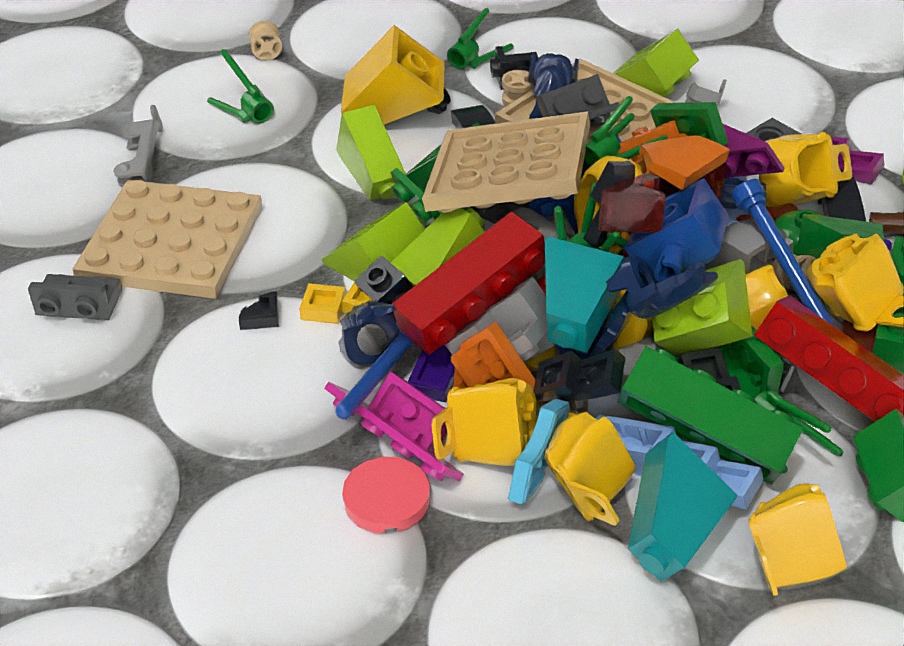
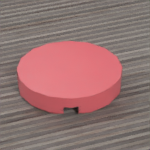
(386, 494)

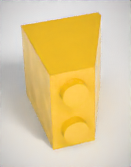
(395, 77)

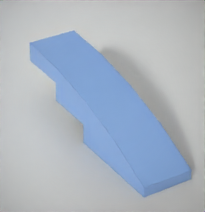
(641, 436)

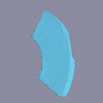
(526, 472)

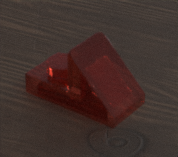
(633, 206)

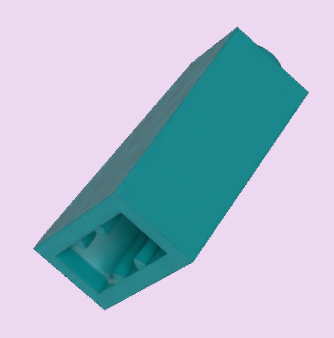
(577, 292)
(675, 507)

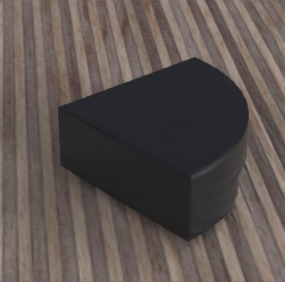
(261, 313)

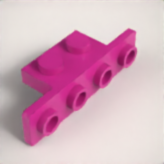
(407, 418)

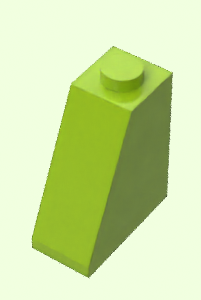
(368, 151)
(439, 243)

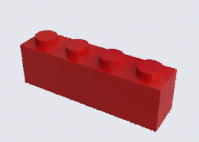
(470, 283)
(833, 358)

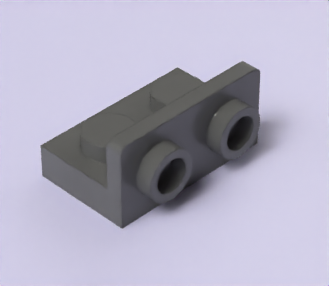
(576, 98)
(75, 296)

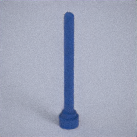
(751, 198)
(373, 376)

